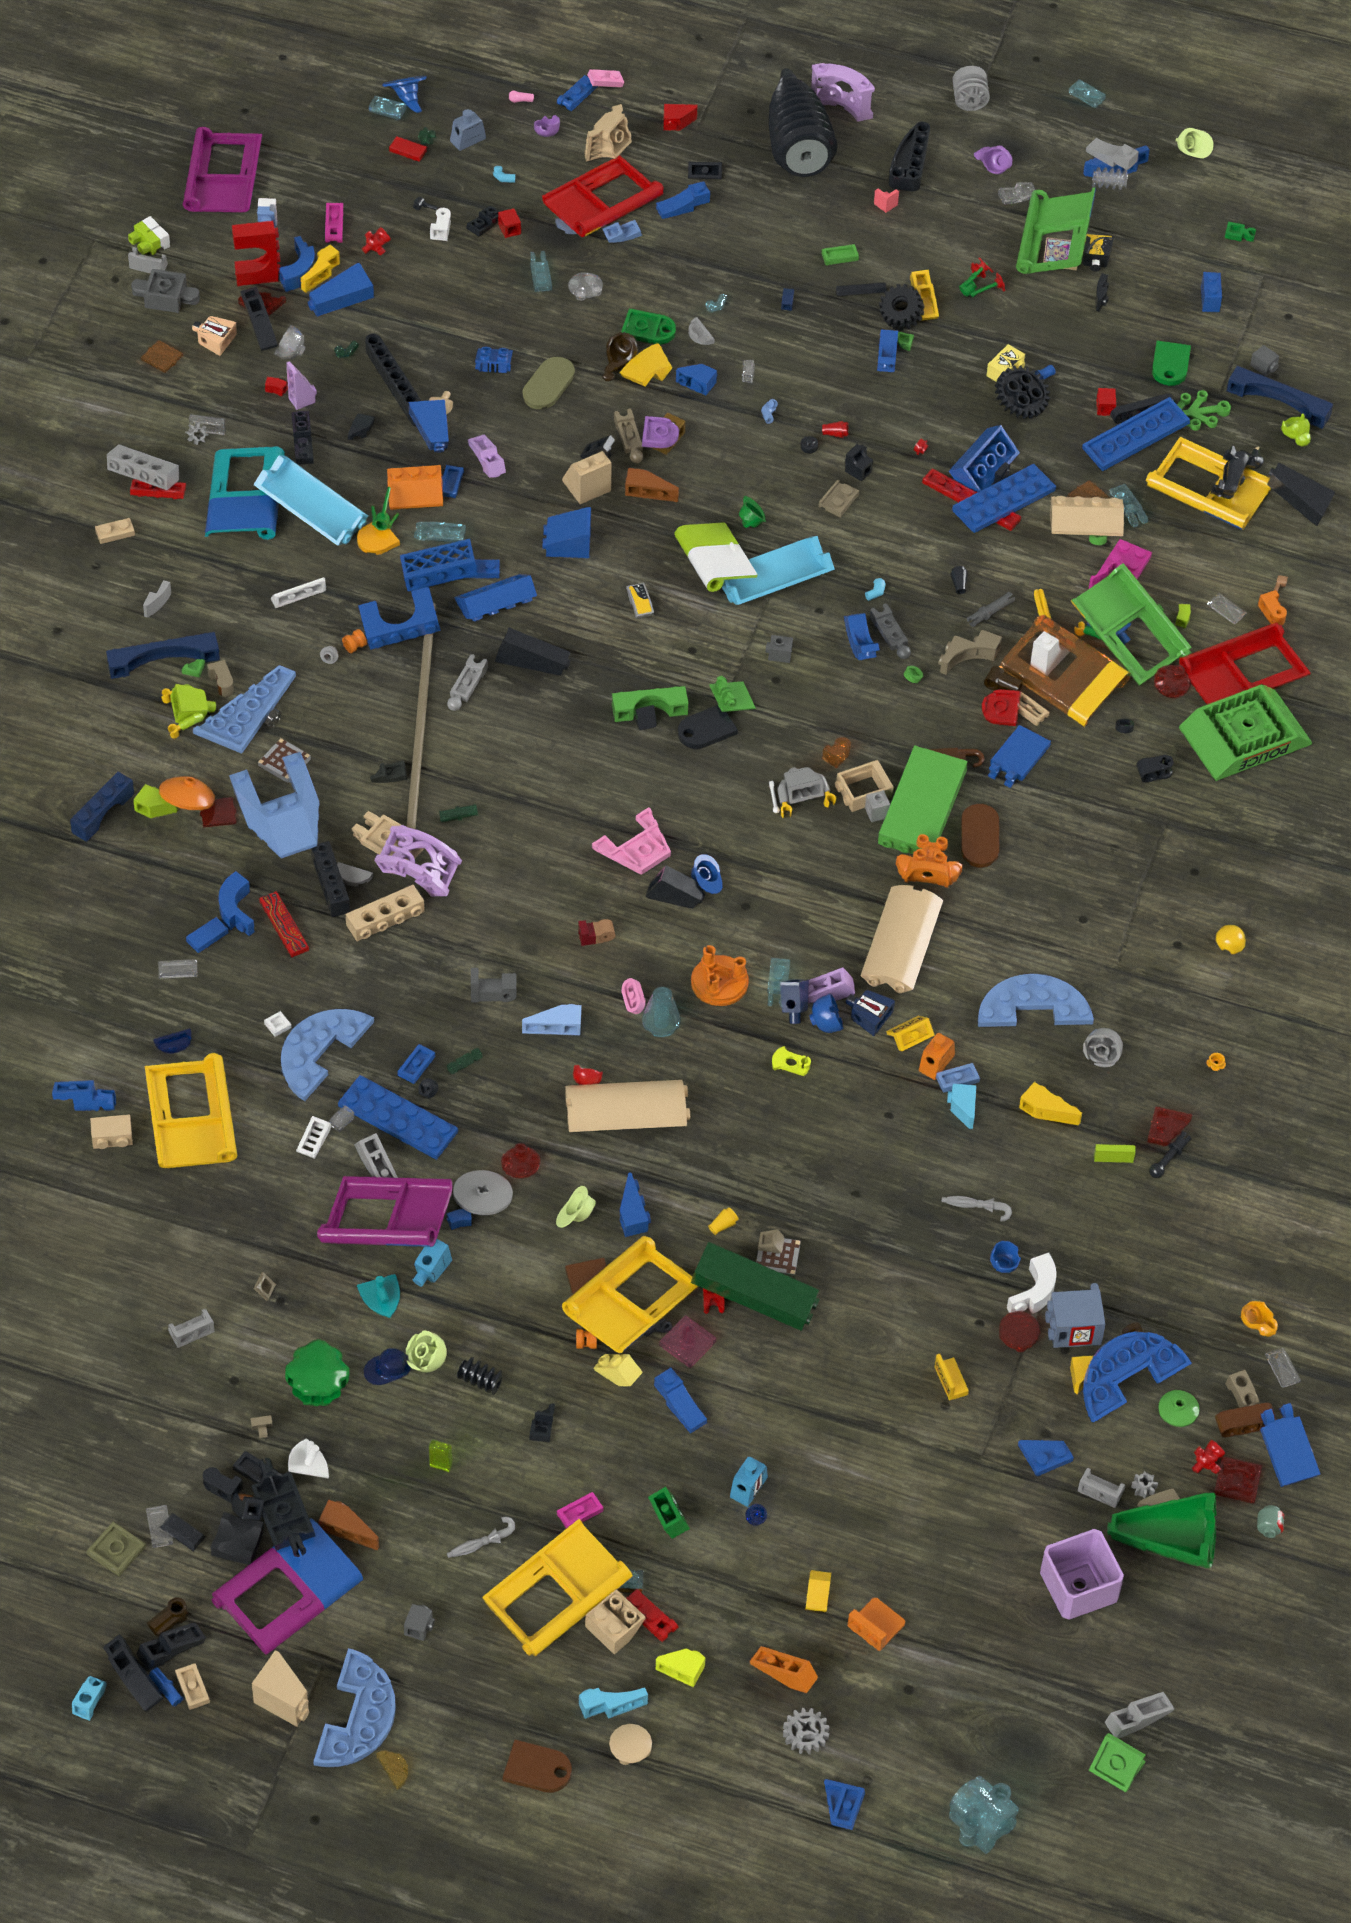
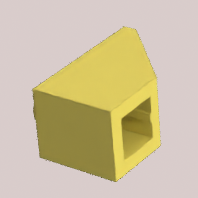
(618, 1369)

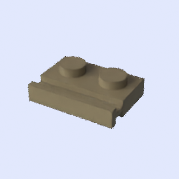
(838, 498)

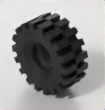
(909, 315)

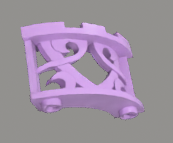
(855, 102)
(415, 839)

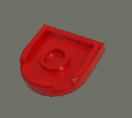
(1002, 707)

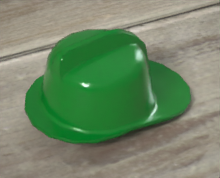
(751, 513)

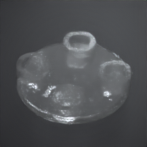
(585, 285)

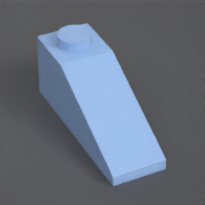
(557, 1021)

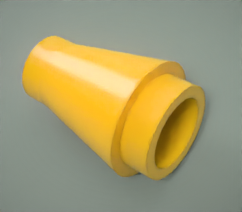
(724, 1220)

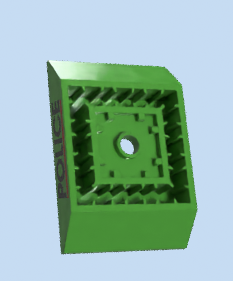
(1229, 746)

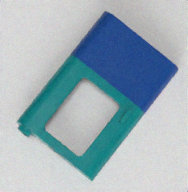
(241, 509)

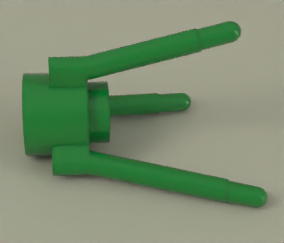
(382, 520)

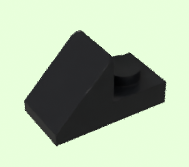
(603, 444)

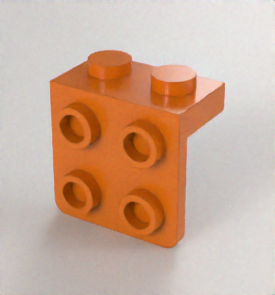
(876, 1623)

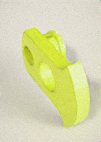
(782, 1055)

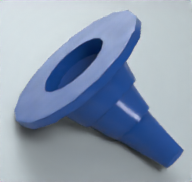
(407, 90)

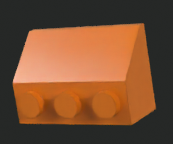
(415, 487)

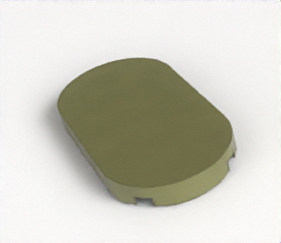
(548, 382)

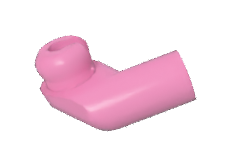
(515, 96)

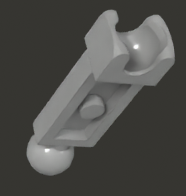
(466, 682)

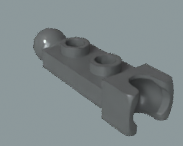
(890, 631)

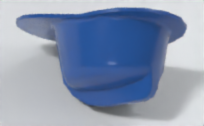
(707, 874)

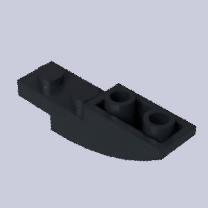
(259, 318)
(302, 437)
(132, 1673)

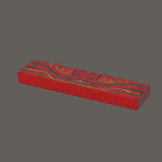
(284, 924)

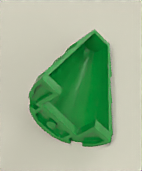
(1172, 1529)

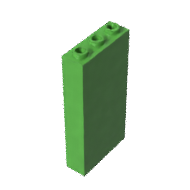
(922, 799)

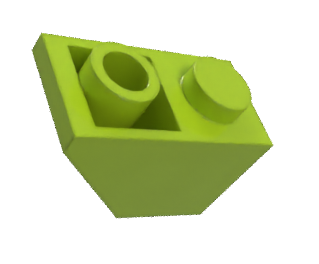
(151, 804)

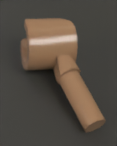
(1281, 581)

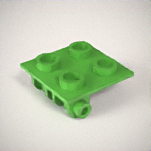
(731, 695)

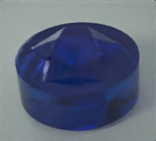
(756, 1514)

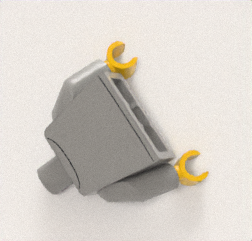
(801, 786)

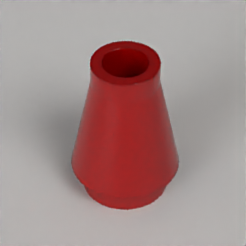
(836, 429)

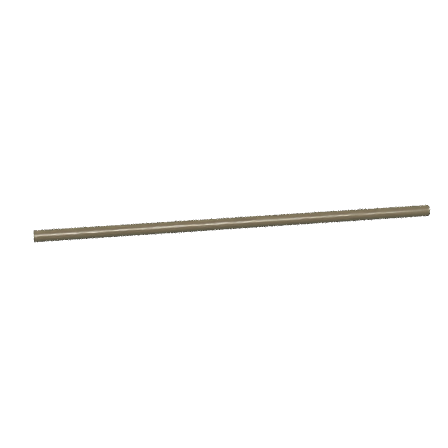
(419, 730)

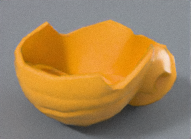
(1259, 1317)

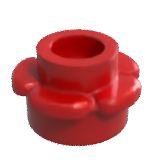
(921, 446)

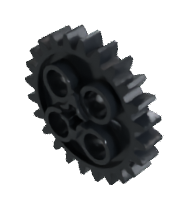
(1019, 395)

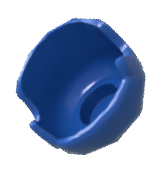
(1005, 1257)

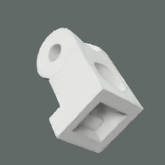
(441, 229)

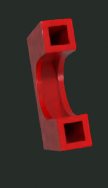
(261, 236)

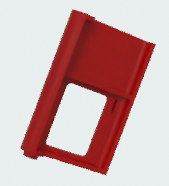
(585, 211)

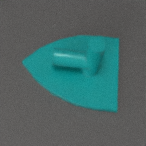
(381, 1294)

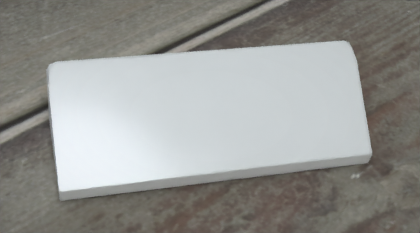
(299, 592)

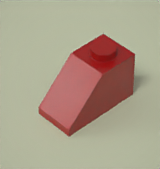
(678, 116)

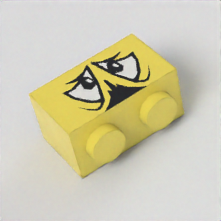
(1006, 358)

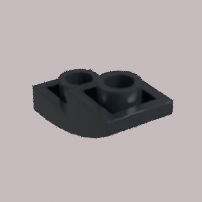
(486, 220)
(1101, 294)

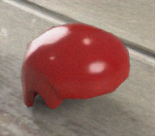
(586, 1076)

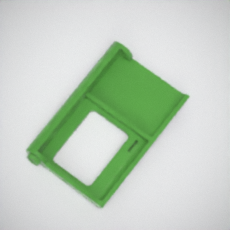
(1052, 216)

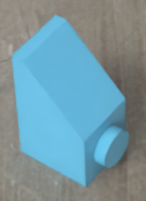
(963, 1103)

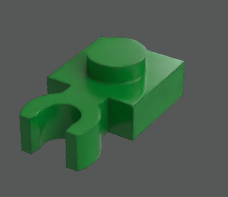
(1237, 232)

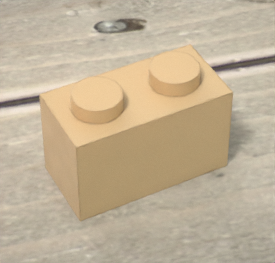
(111, 1131)

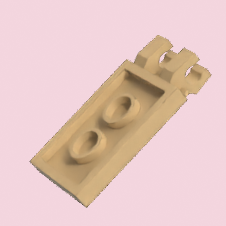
(378, 833)

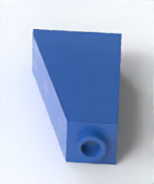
(341, 291)

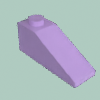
(300, 391)
(837, 983)

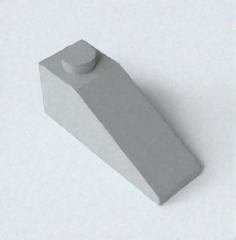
(375, 1157)

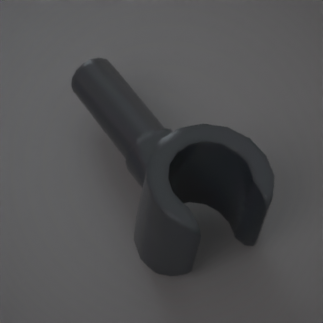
(419, 202)

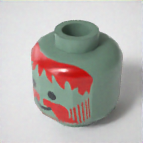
(1270, 1521)

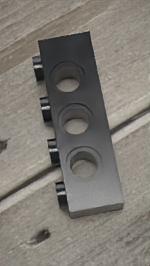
(330, 879)

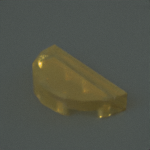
(394, 1766)

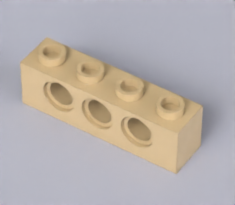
(385, 913)

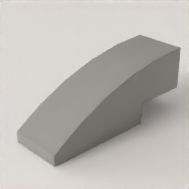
(1138, 1715)

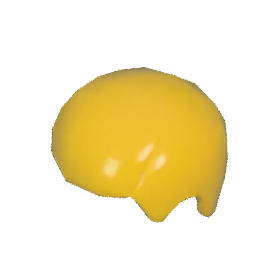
(1231, 939)

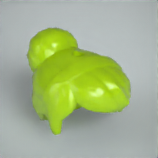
(1297, 429)

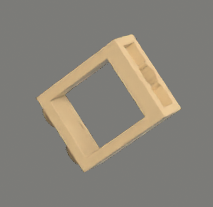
(860, 773)

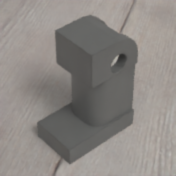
(493, 988)

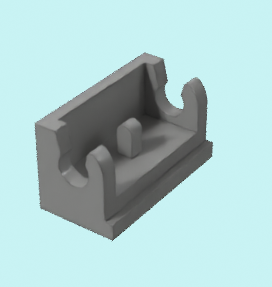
(146, 263)
(192, 1329)
(1100, 1489)

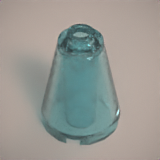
(661, 1013)

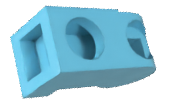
(88, 1697)

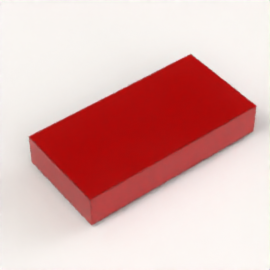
(408, 149)

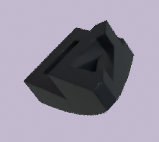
(542, 1425)

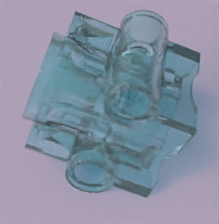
(983, 1813)

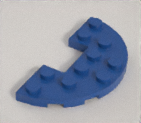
(1123, 1358)

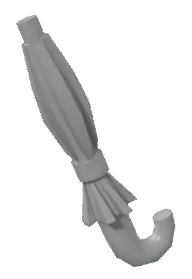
(967, 1202)
(494, 1537)

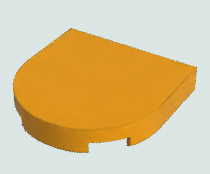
(376, 541)

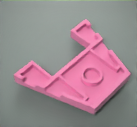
(641, 851)

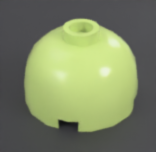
(426, 1352)

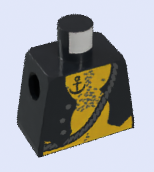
(1097, 251)

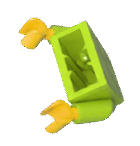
(188, 706)

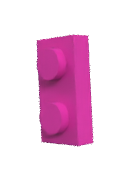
(580, 1509)

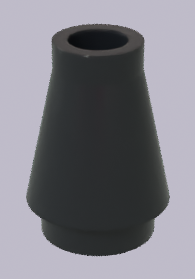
(959, 577)

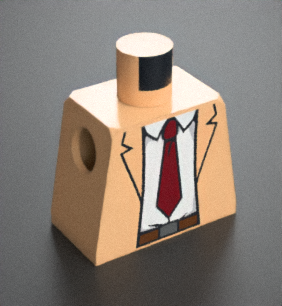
(215, 333)

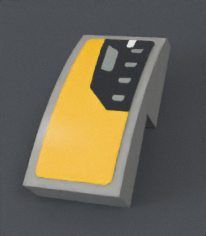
(640, 600)

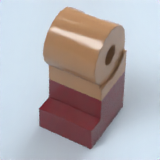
(595, 932)

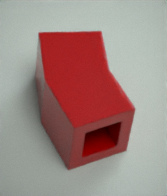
(276, 386)

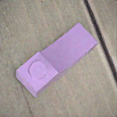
(487, 454)

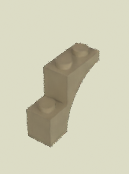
(960, 649)

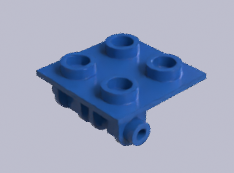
(493, 356)

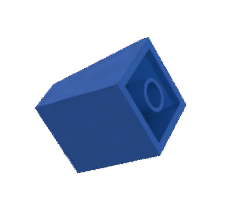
(431, 422)
(568, 534)

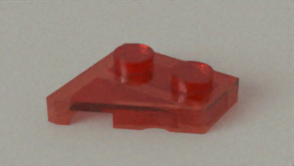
(1167, 1125)

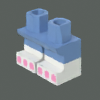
(267, 210)

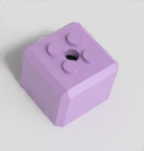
(1084, 1560)

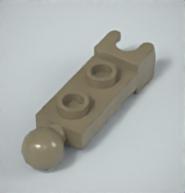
(629, 435)

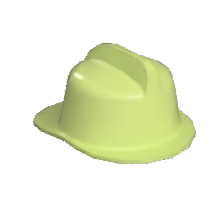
(1195, 143)
(577, 1208)

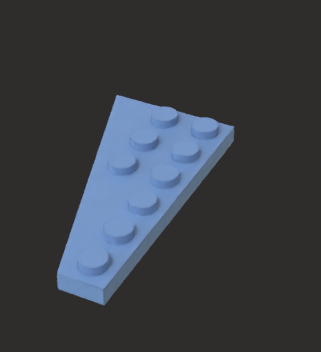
(246, 713)

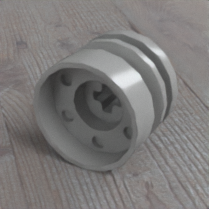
(971, 88)

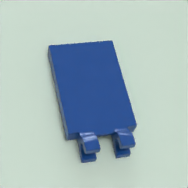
(1018, 755)
(1288, 1447)

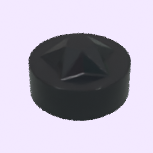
(809, 444)
(1124, 726)
(428, 1088)

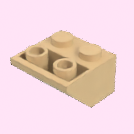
(614, 1621)

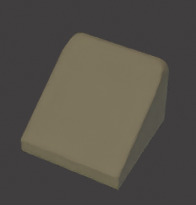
(771, 1241)

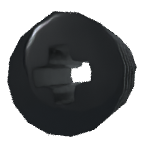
(480, 1376)

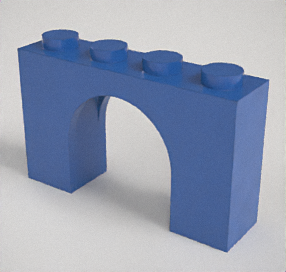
(421, 623)

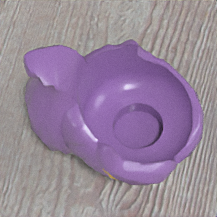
(995, 158)

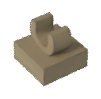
(261, 1424)

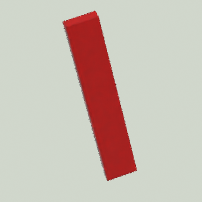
(960, 492)

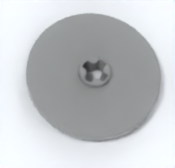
(482, 1192)

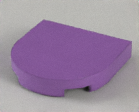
(659, 432)

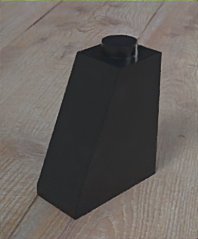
(675, 888)

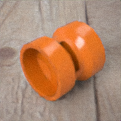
(353, 641)
(591, 1340)

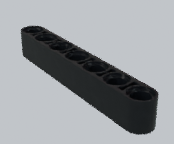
(391, 373)

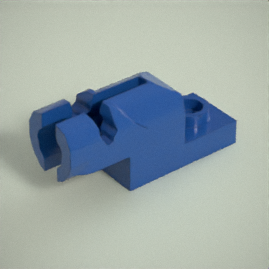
(84, 1095)

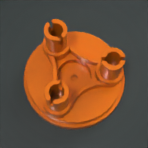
(719, 978)

